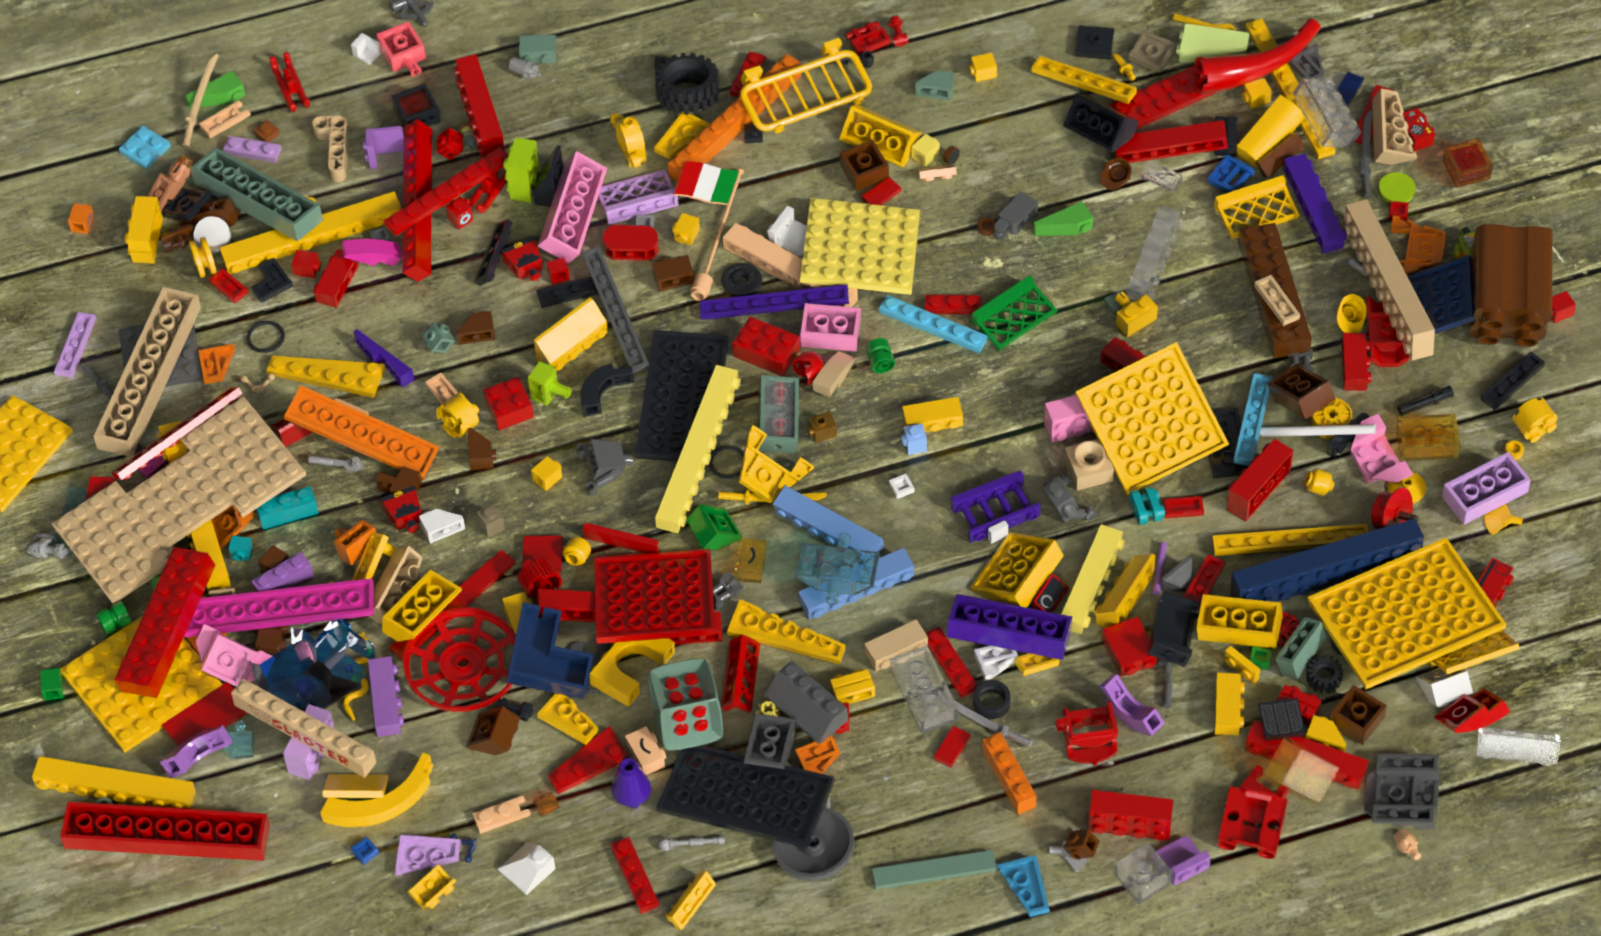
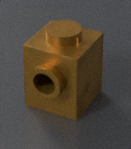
(822, 427)

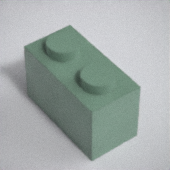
(538, 48)

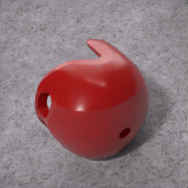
(809, 366)

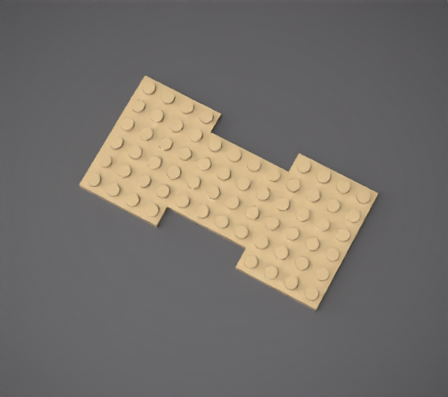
(128, 535)

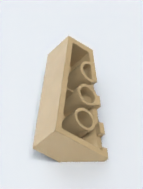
(1390, 131)
(395, 580)

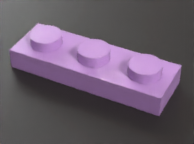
(252, 149)

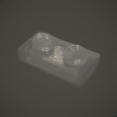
(1161, 176)

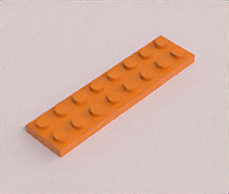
(360, 431)

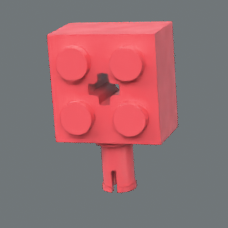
(402, 48)

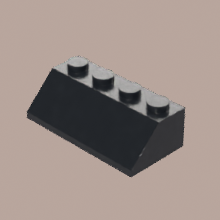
(1100, 122)

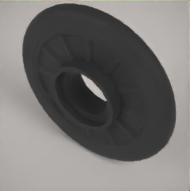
(745, 270)

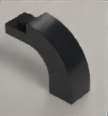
(598, 383)

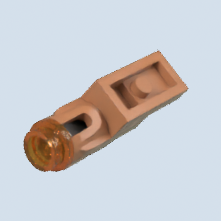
(169, 185)

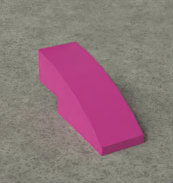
(372, 251)

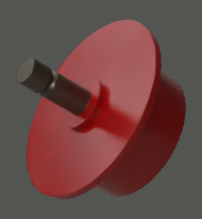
(1392, 508)

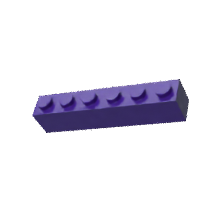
(1314, 203)

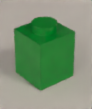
(52, 684)

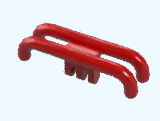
(290, 83)
(489, 186)

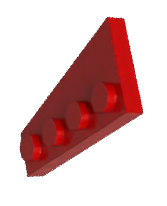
(593, 759)

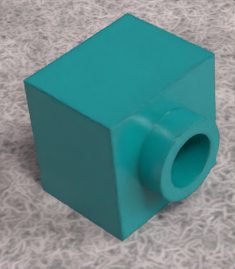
(241, 548)

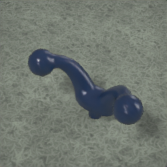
(468, 858)

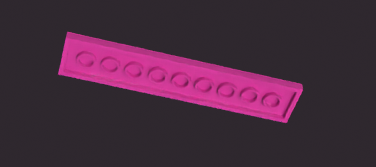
(284, 607)

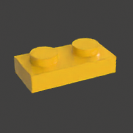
(1034, 663)
(1242, 665)

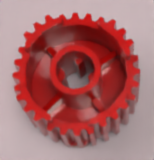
(539, 575)

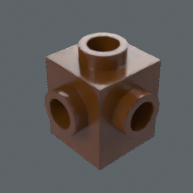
(1081, 844)

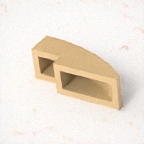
(833, 373)

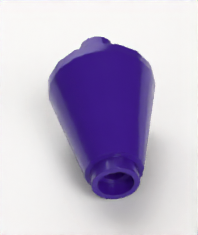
(630, 784)

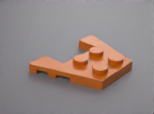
(1424, 246)

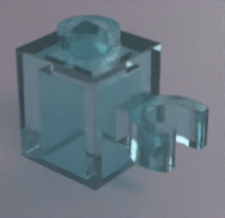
(242, 743)

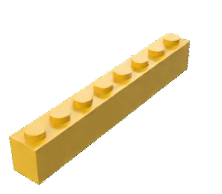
(113, 784)

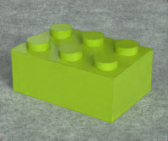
(521, 169)

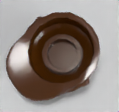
(1116, 173)

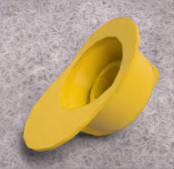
(1351, 314)

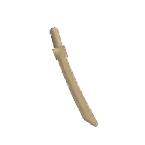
(191, 120)

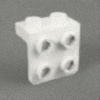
(788, 232)

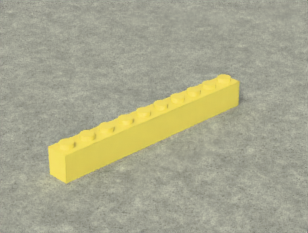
(697, 449)

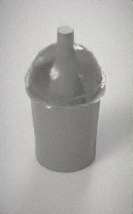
(524, 68)

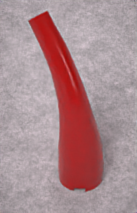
(1232, 71)

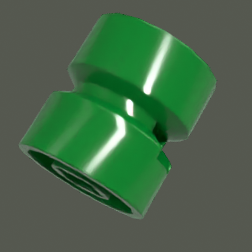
(880, 355)
(113, 617)

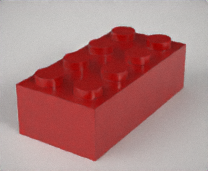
(1259, 479)
(1130, 815)

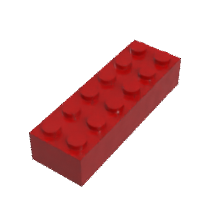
(478, 105)

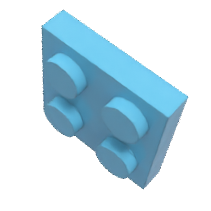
(144, 147)

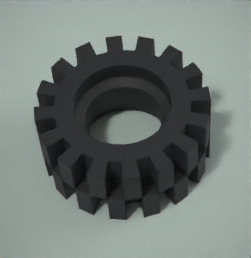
(1320, 683)

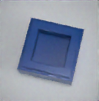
(364, 850)

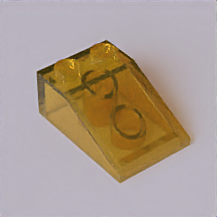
(1301, 770)

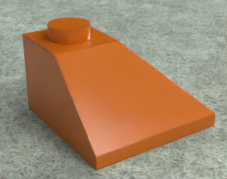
(229, 524)

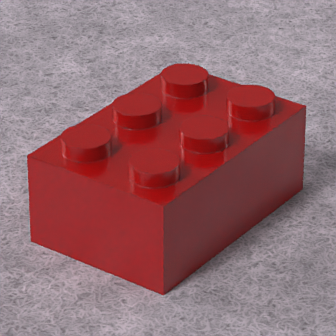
(766, 346)

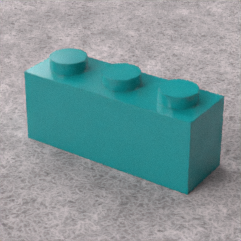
(287, 508)

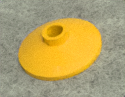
(1417, 486)

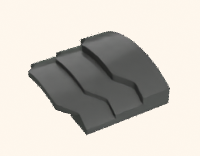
(1404, 790)

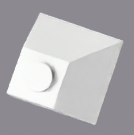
(528, 867)

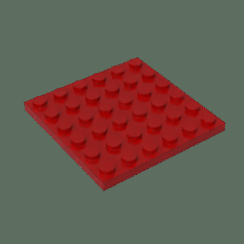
(654, 596)

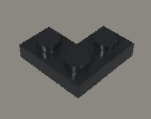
(275, 281)

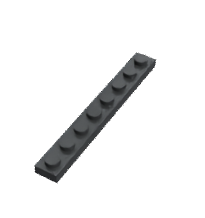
(615, 309)

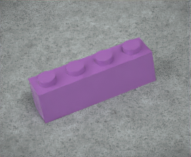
(384, 696)

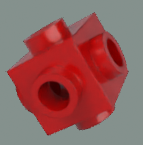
(450, 143)

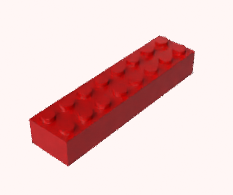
(164, 622)

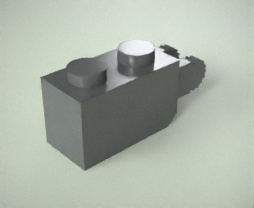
(1015, 215)

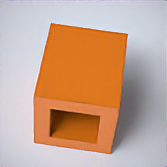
(81, 218)

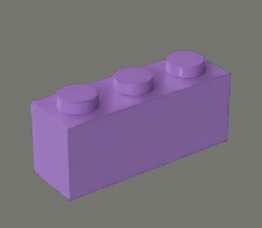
(285, 575)

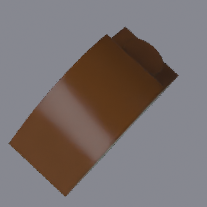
(405, 479)

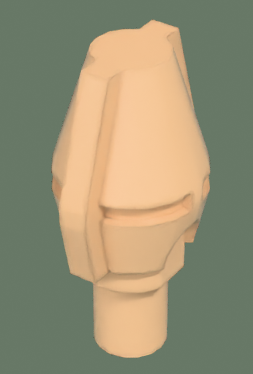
(1407, 843)

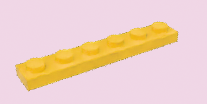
(1084, 79)

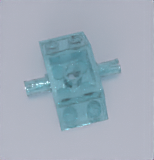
(837, 568)

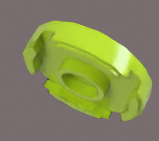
(1396, 187)

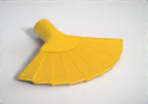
(1500, 518)

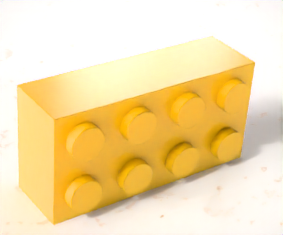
(1239, 621)

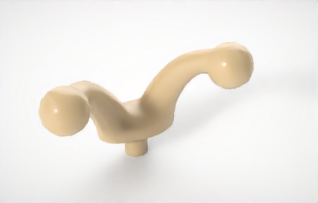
(258, 388)

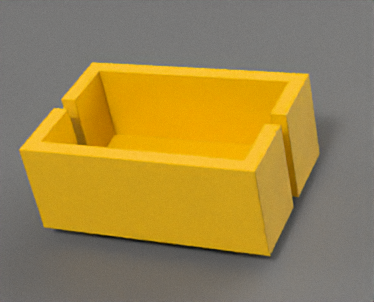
(144, 229)

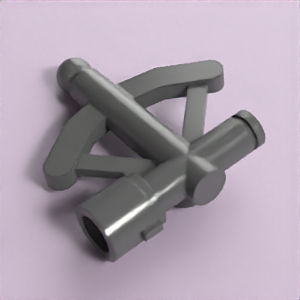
(417, 14)

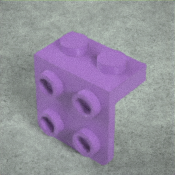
(382, 141)
(1184, 859)

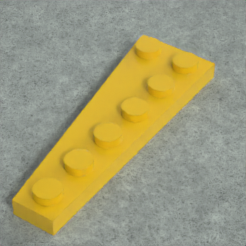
(345, 376)
(782, 634)

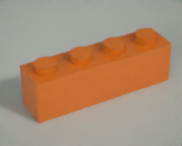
(1009, 773)

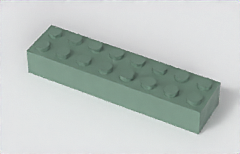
(257, 194)

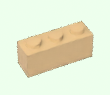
(895, 643)

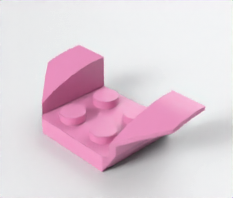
(1376, 457)
(226, 657)

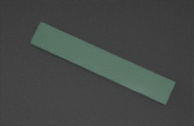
(934, 869)

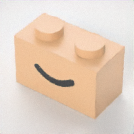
(645, 750)

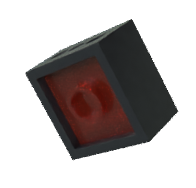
(416, 104)

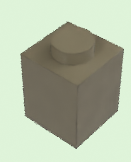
(491, 520)

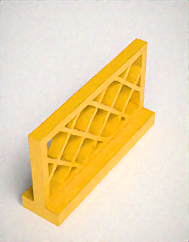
(1254, 192)
(1494, 644)

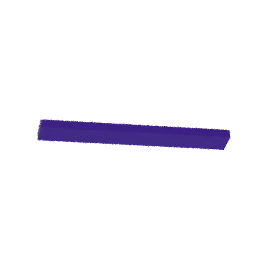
(773, 302)

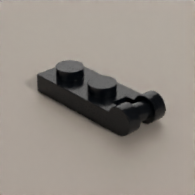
(1339, 442)

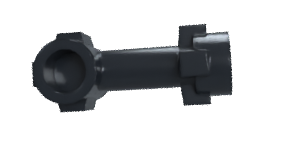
(866, 59)
(524, 711)

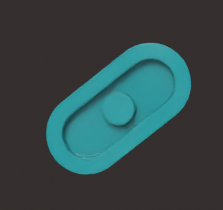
(1151, 497)

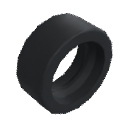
(991, 712)

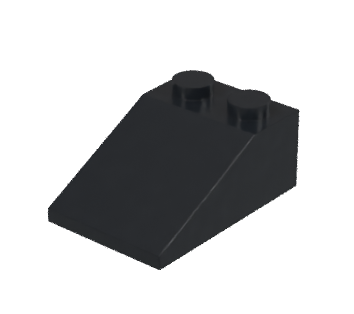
(548, 178)

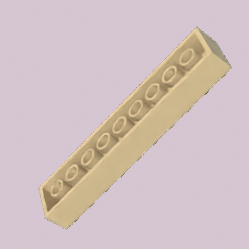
(1389, 280)
(147, 372)

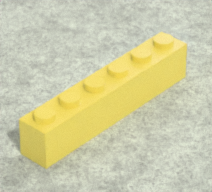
(1092, 577)

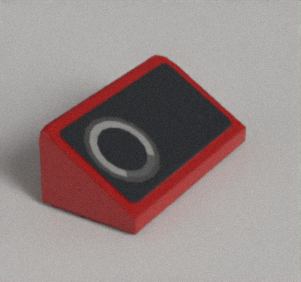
(1050, 595)

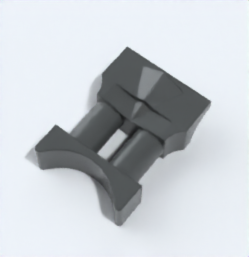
(1305, 358)
(731, 589)

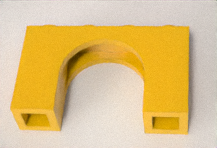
(615, 683)

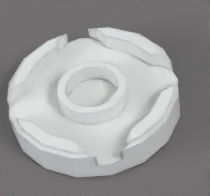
(215, 231)

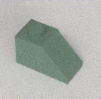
(936, 85)

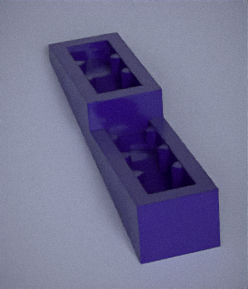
(377, 354)

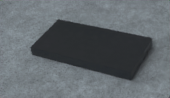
(1222, 461)

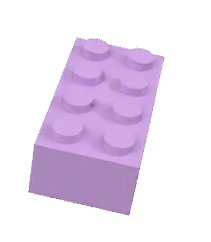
(1486, 488)

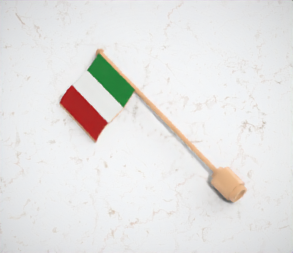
(711, 186)

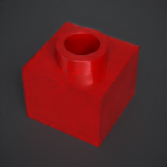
(558, 270)

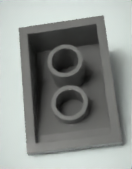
(770, 741)

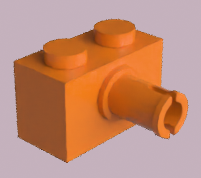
(353, 542)

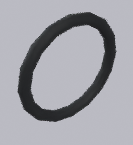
(269, 349)
(720, 449)

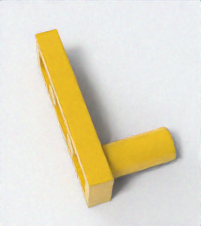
(375, 547)

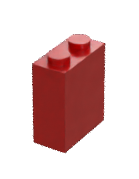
(1128, 646)

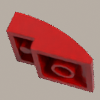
(1473, 712)

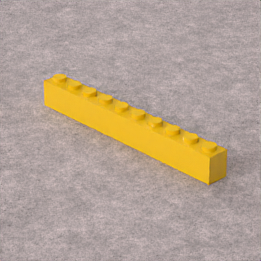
(335, 226)
(204, 537)

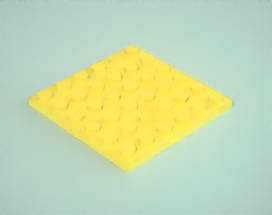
(860, 246)

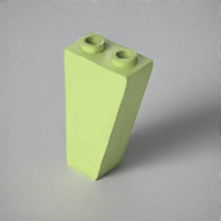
(1210, 41)

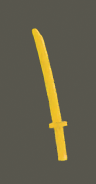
(754, 497)

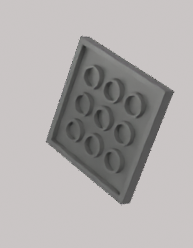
(188, 363)

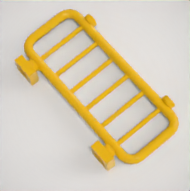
(830, 53)

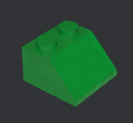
(713, 527)

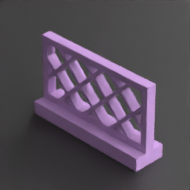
(639, 204)

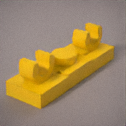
(691, 899)

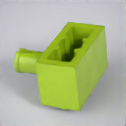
(544, 384)

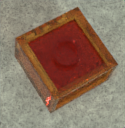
(1467, 163)

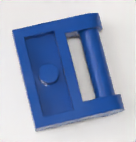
(1225, 173)

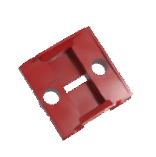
(1257, 808)

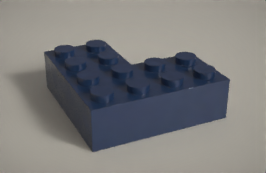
(540, 663)

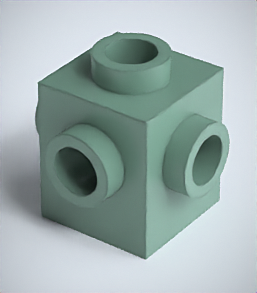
(438, 337)

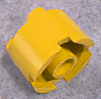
(458, 415)
(1535, 419)

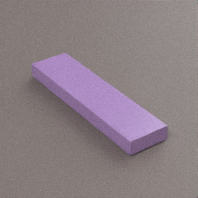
(75, 344)

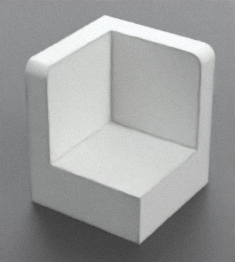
(365, 49)

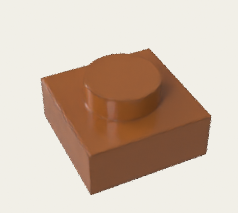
(266, 131)

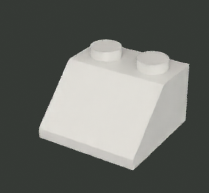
(1443, 687)

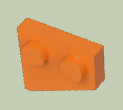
(215, 362)

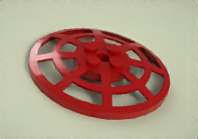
(459, 652)

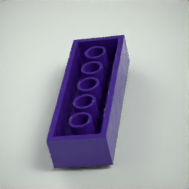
(1009, 626)

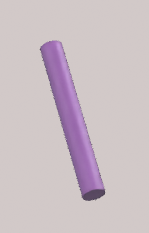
(1159, 568)

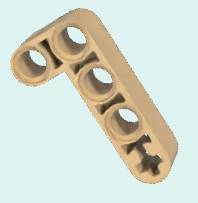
(336, 131)

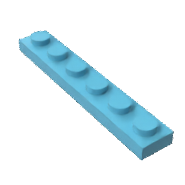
(933, 324)
(1252, 419)

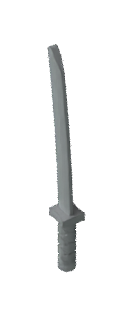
(993, 726)

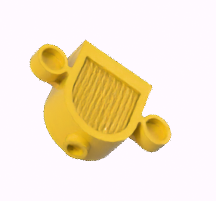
(629, 139)

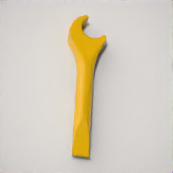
(1184, 19)

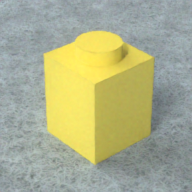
(925, 150)

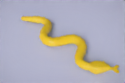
(358, 693)

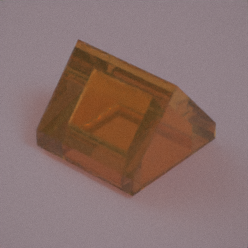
(546, 803)

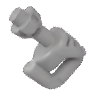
(41, 546)

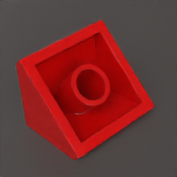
(289, 432)

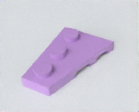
(425, 852)

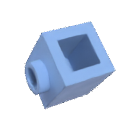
(914, 439)

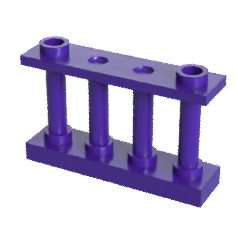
(991, 490)

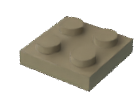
(1152, 51)

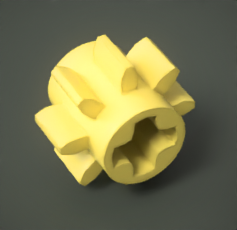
(768, 708)

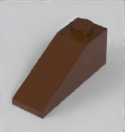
(219, 208)

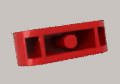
(631, 242)

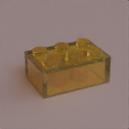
(1428, 437)

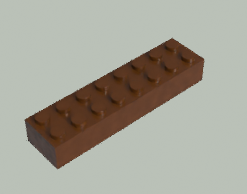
(1263, 257)

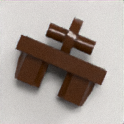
(178, 237)

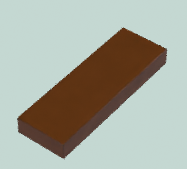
(1275, 158)

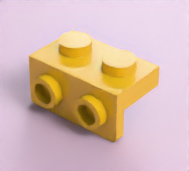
(431, 888)

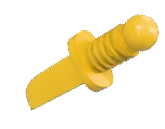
(1124, 68)

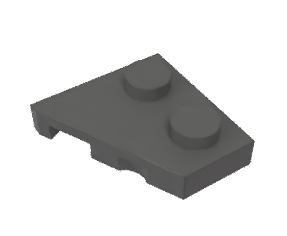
(1308, 63)

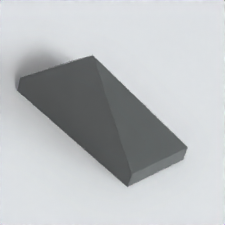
(1179, 577)

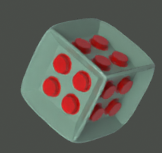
(685, 704)

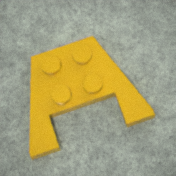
(763, 474)

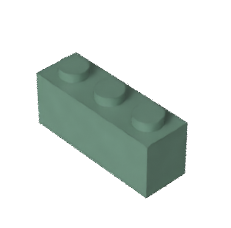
(1301, 647)

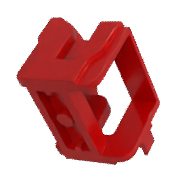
(1088, 717)

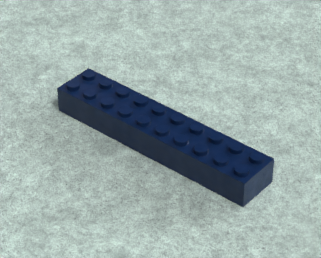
(1326, 564)

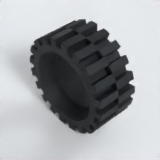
(682, 70)

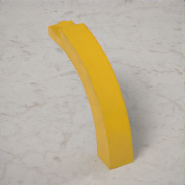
(379, 810)

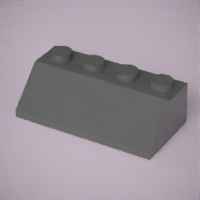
(807, 702)

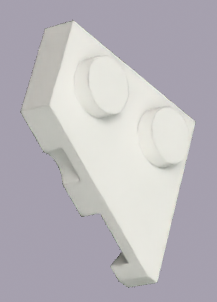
(994, 660)

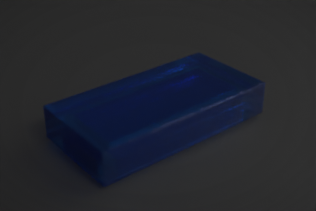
(1349, 87)

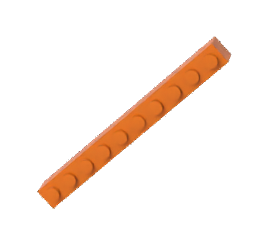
(731, 121)

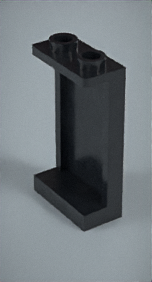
(1173, 628)

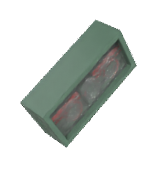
(779, 413)

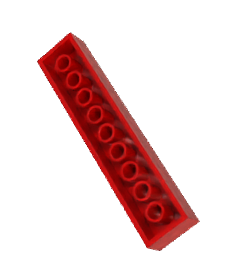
(165, 831)

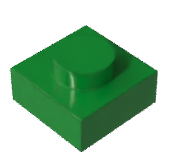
(1261, 657)

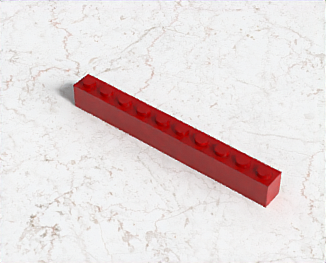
(416, 183)

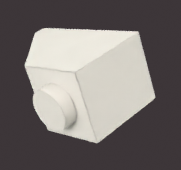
(440, 524)

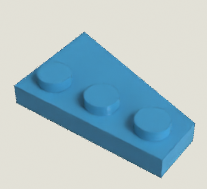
(1027, 884)

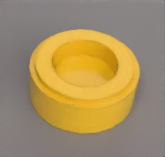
(1515, 448)

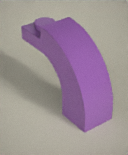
(1134, 714)
(195, 748)

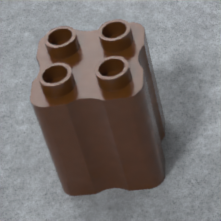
(1511, 283)

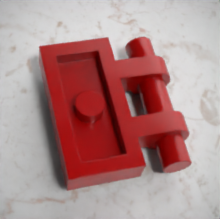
(870, 41)

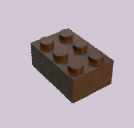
(1301, 391)

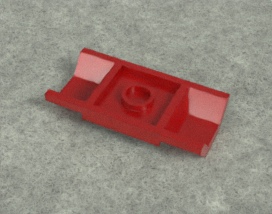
(1384, 344)

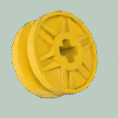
(202, 257)
(1335, 413)

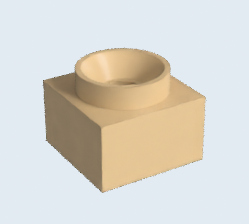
(1088, 464)

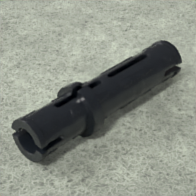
(1433, 397)

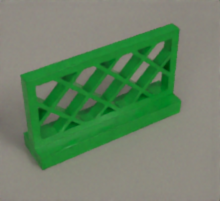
(1006, 299)

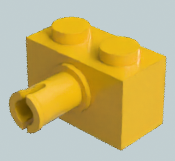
(1134, 314)

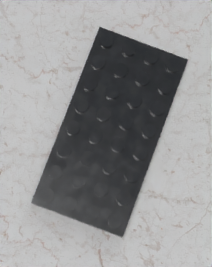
(674, 390)
(744, 797)

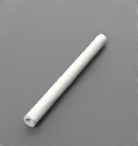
(1318, 430)

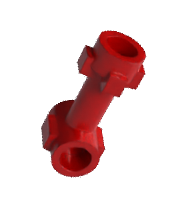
(900, 39)

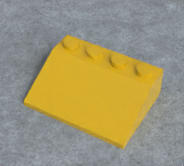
(1018, 569)

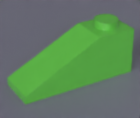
(219, 91)
(1065, 222)

